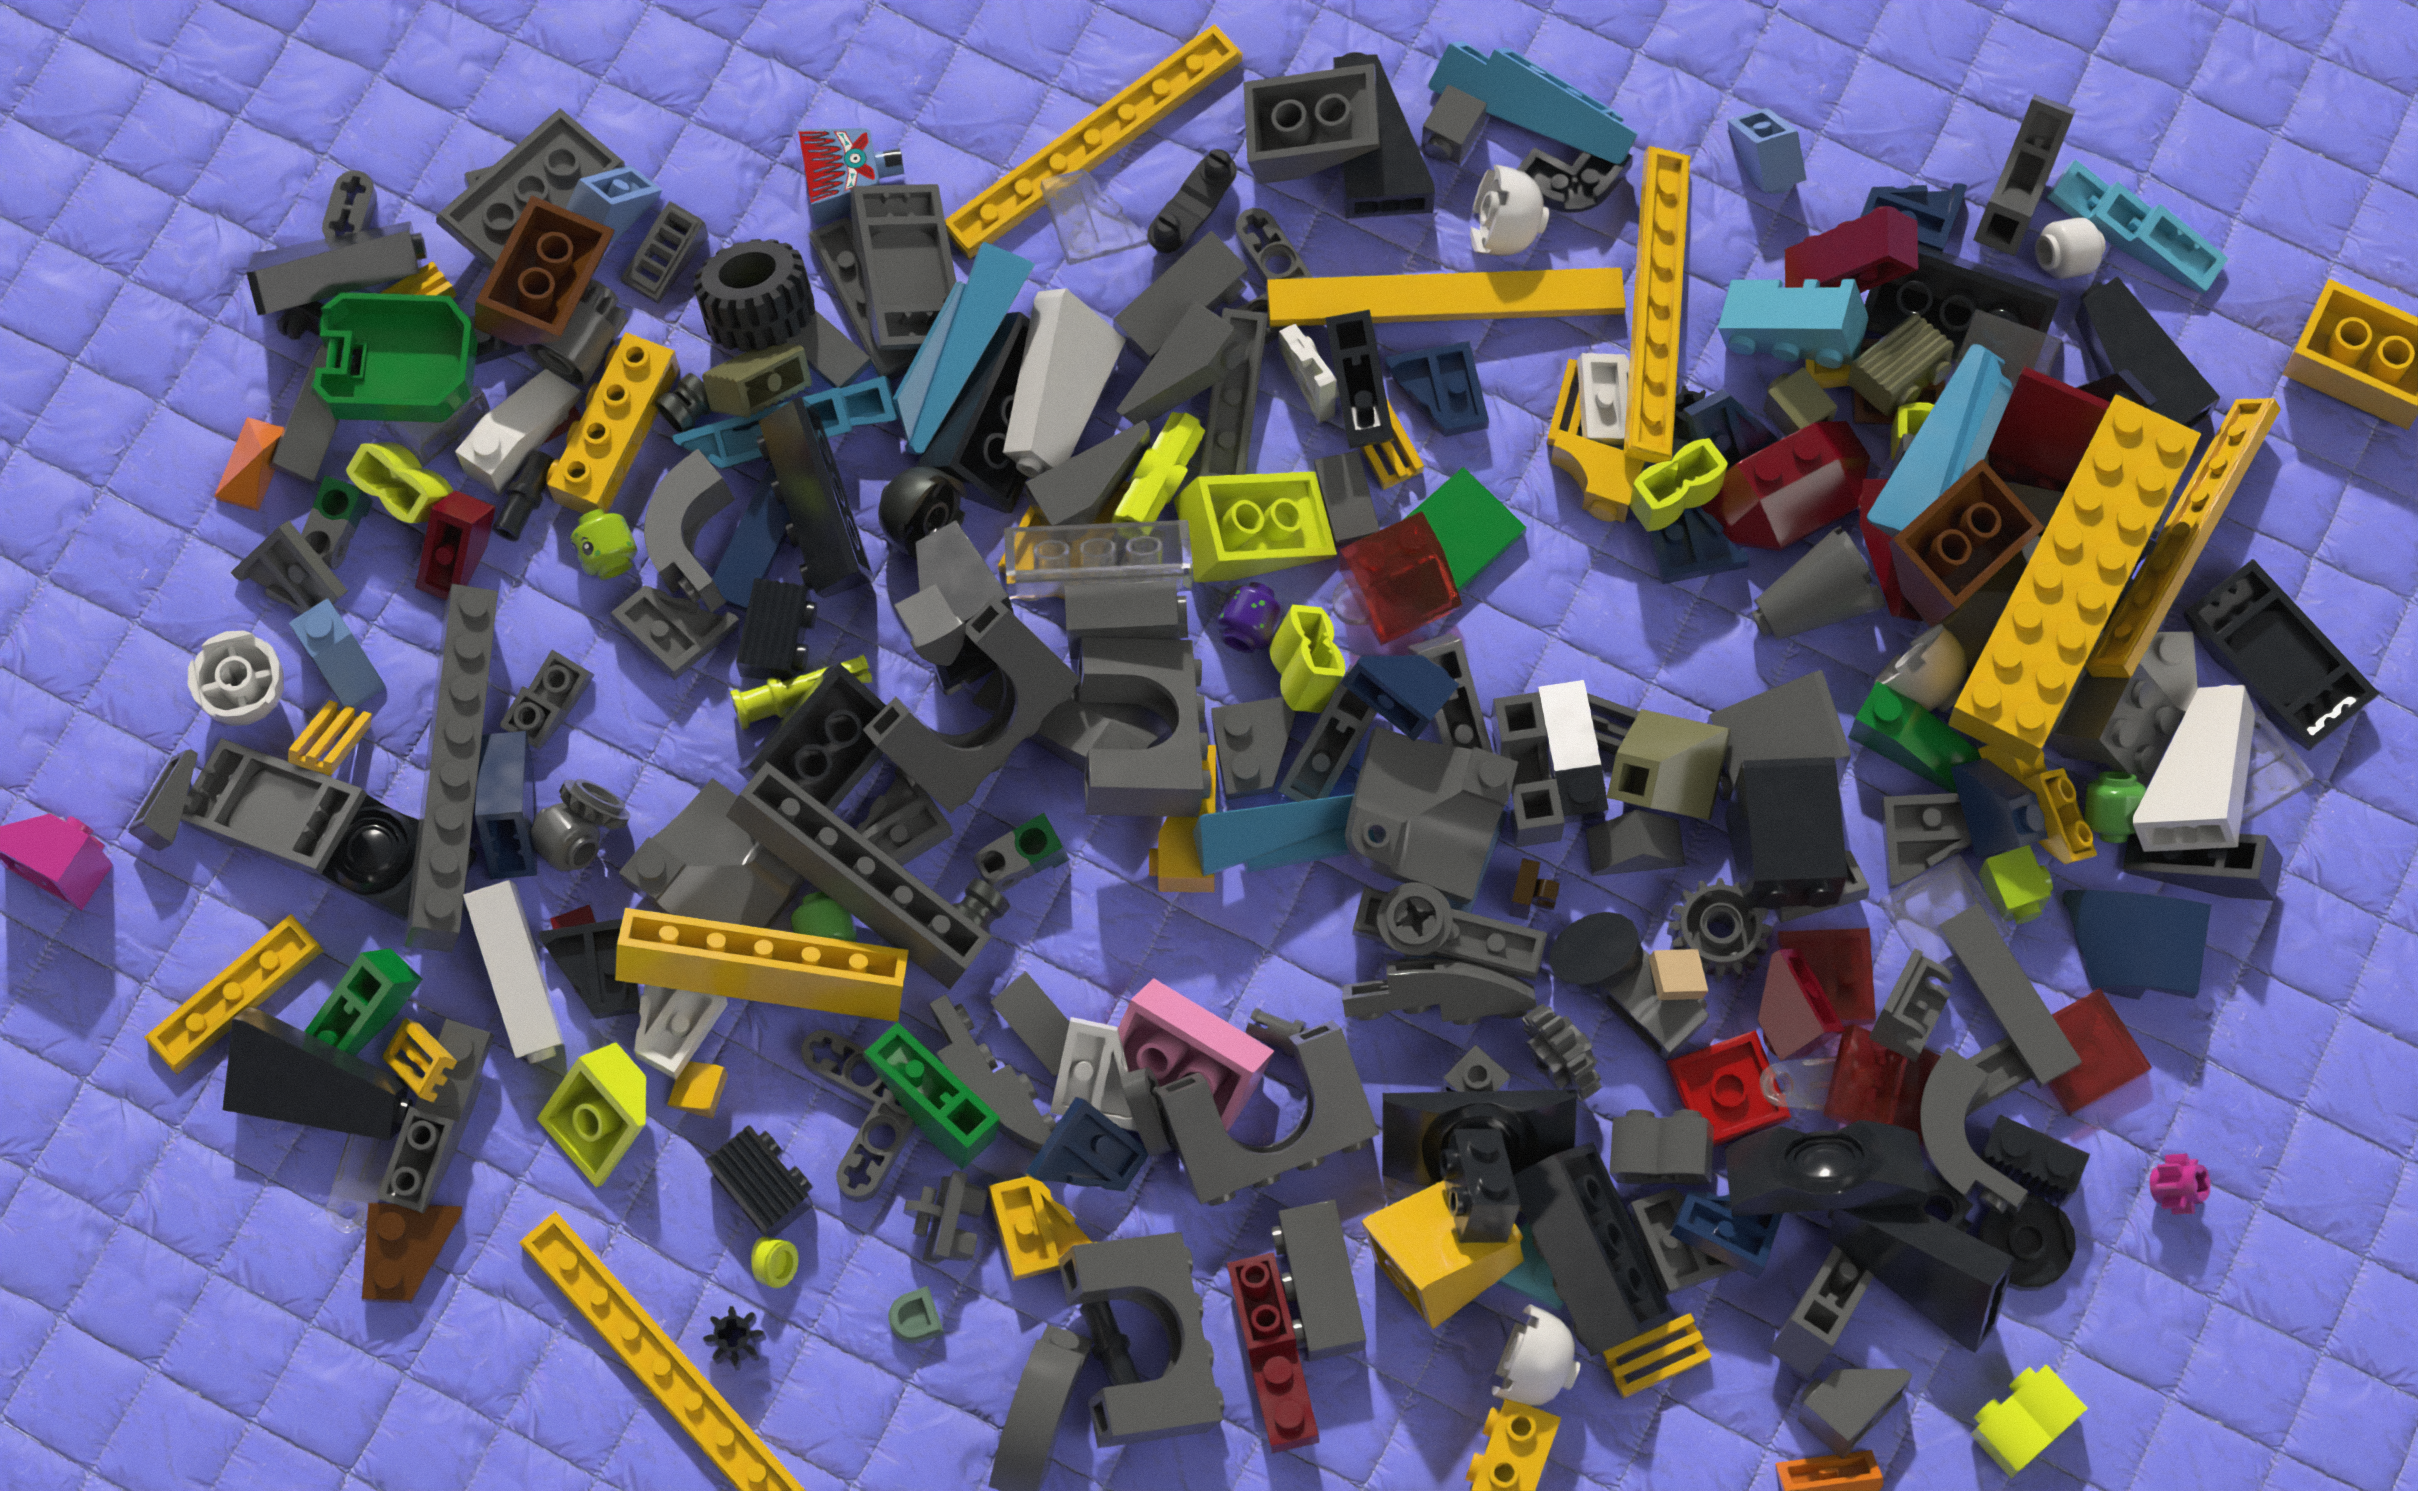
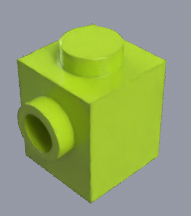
(2017, 884)

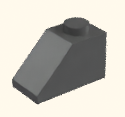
(1850, 1404)

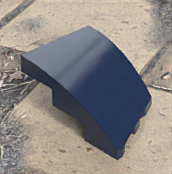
(2139, 941)

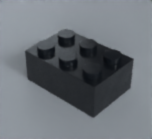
(823, 738)

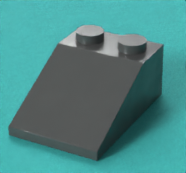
(1310, 121)

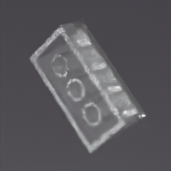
(1051, 557)

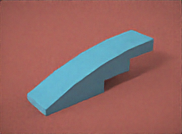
(2135, 228)

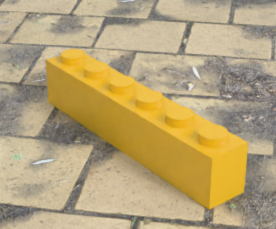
(761, 964)

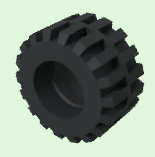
(754, 295)

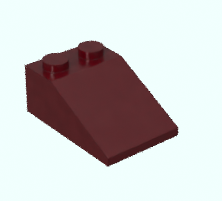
(2044, 432)

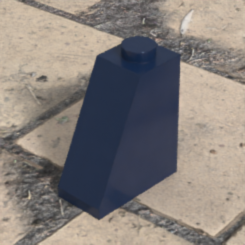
(506, 804)

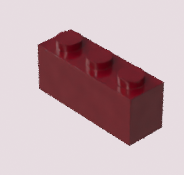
(1865, 249)

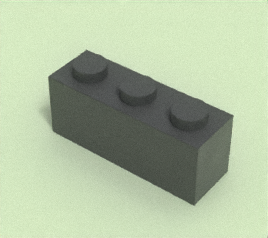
(1203, 274)
(1319, 1280)

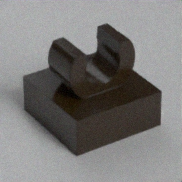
(1532, 890)

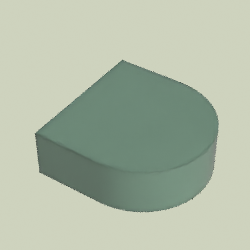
(915, 1317)

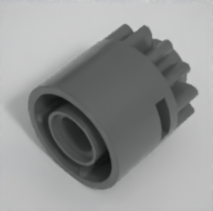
(586, 338)

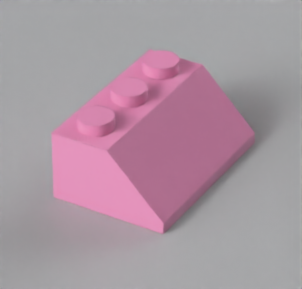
(1183, 1038)

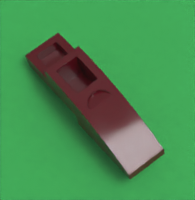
(1272, 1353)

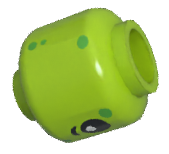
(604, 544)

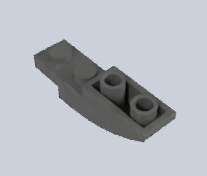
(1460, 987)
(1003, 1090)
(435, 1129)

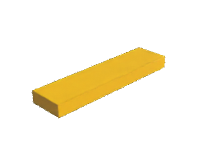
(239, 986)

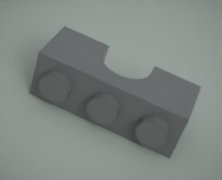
(1534, 796)

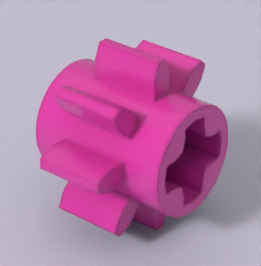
(2180, 1184)

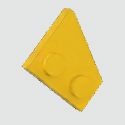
(1032, 1227)

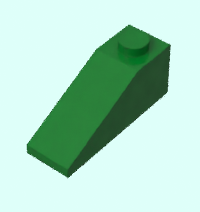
(1911, 736)
(364, 1000)
(933, 1096)

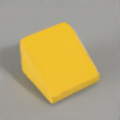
(698, 1089)

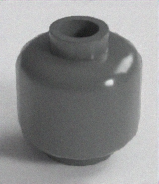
(564, 838)

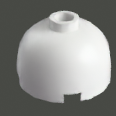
(1508, 211)
(1929, 670)
(236, 678)
(1537, 1360)

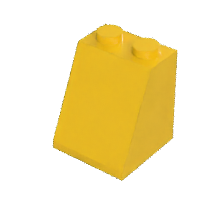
(1423, 1257)

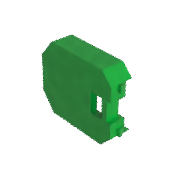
(412, 363)

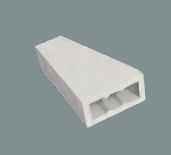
(1059, 380)
(2202, 777)
(514, 970)

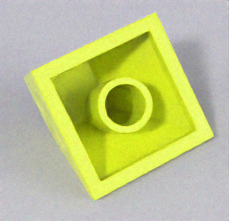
(597, 1111)

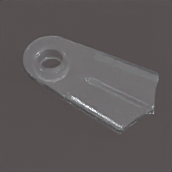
(1804, 1083)
(358, 1180)

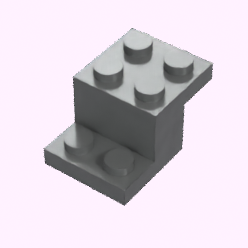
(2117, 723)

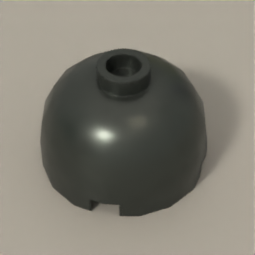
(917, 504)

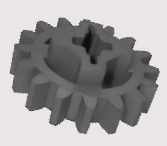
(1561, 1052)

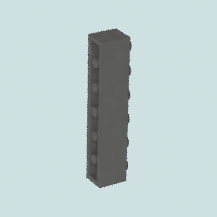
(857, 875)

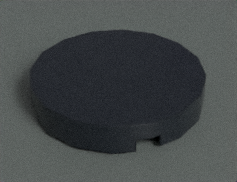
(1596, 953)
(2036, 1238)

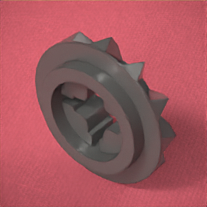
(594, 803)
(1424, 901)

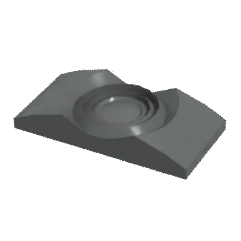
(903, 260)
(271, 806)

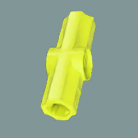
(1160, 470)

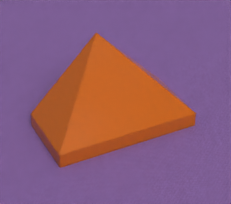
(248, 468)
(1831, 1473)

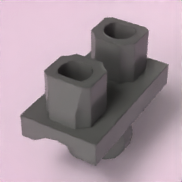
(954, 1198)

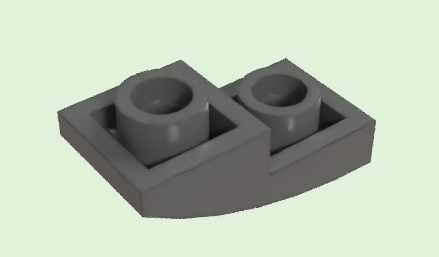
(547, 700)
(1034, 1019)

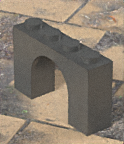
(1163, 679)
(956, 764)
(1333, 1120)
(1158, 1277)

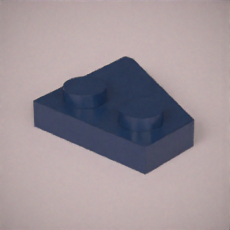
(1932, 209)
(1442, 386)
(1728, 426)
(1694, 548)
(1088, 1151)
(1739, 1241)

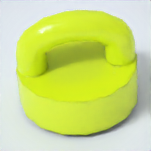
(774, 1261)

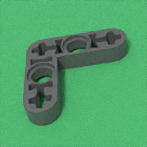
(1277, 245)
(884, 1112)

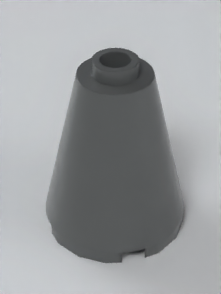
(1819, 590)

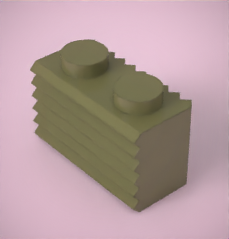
(1902, 365)
(757, 380)

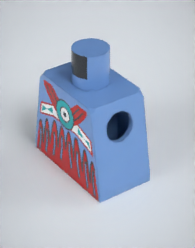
(841, 160)

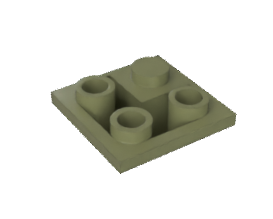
(1670, 764)

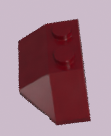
(1792, 487)

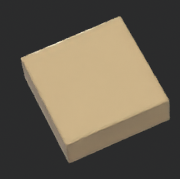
(1678, 974)

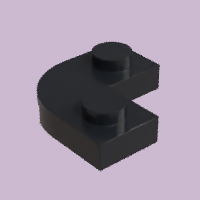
(1575, 186)

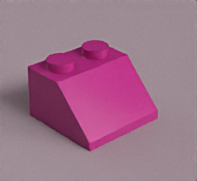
(55, 856)

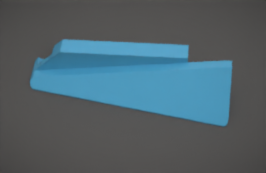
(1534, 99)
(957, 342)
(735, 439)
(1948, 441)
(1273, 835)

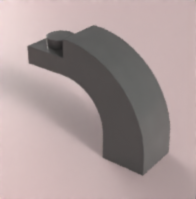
(2024, 175)
(673, 521)
(1944, 1109)
(1038, 1410)

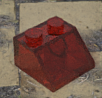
(1400, 578)

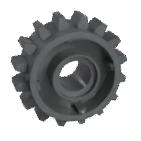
(1722, 905)

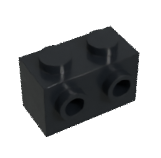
(1479, 1185)

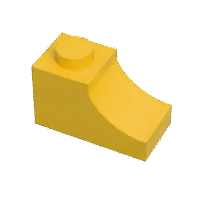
(1601, 473)

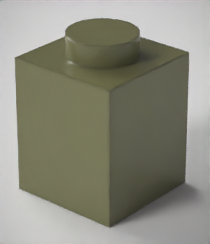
(1797, 402)

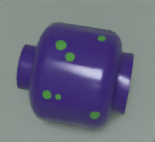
(1249, 617)

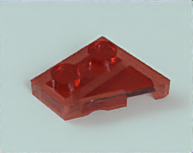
(1842, 967)

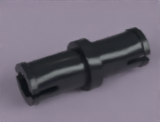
(523, 496)
(1109, 1343)

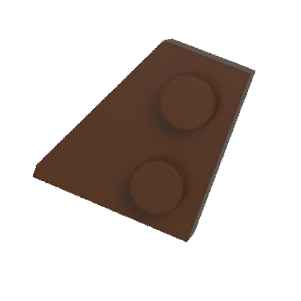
(403, 1248)

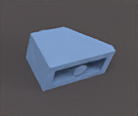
(1768, 150)
(614, 198)
(337, 654)

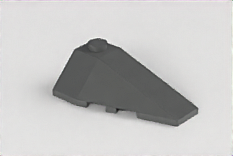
(1082, 726)

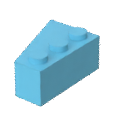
(1795, 321)

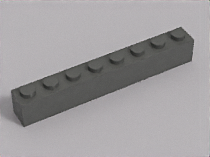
(451, 769)

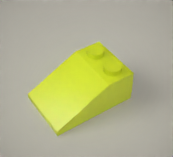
(1254, 524)

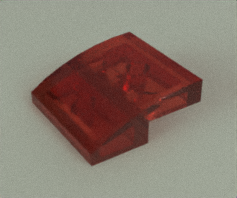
(1877, 1083)

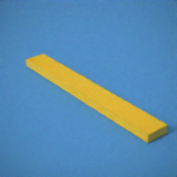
(1094, 139)
(1448, 296)
(1657, 306)
(2183, 538)
(655, 1359)

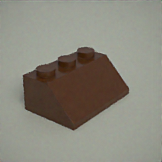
(540, 274)
(1960, 542)

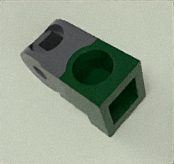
(335, 519)
(1020, 854)

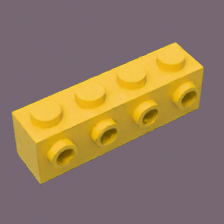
(613, 425)
(1516, 1448)

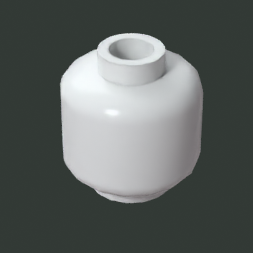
(2070, 248)

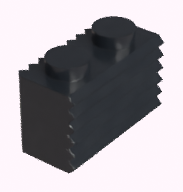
(776, 630)
(2034, 1160)
(760, 1182)

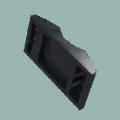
(2279, 656)
(377, 858)
(1422, 1123)
(1825, 1169)

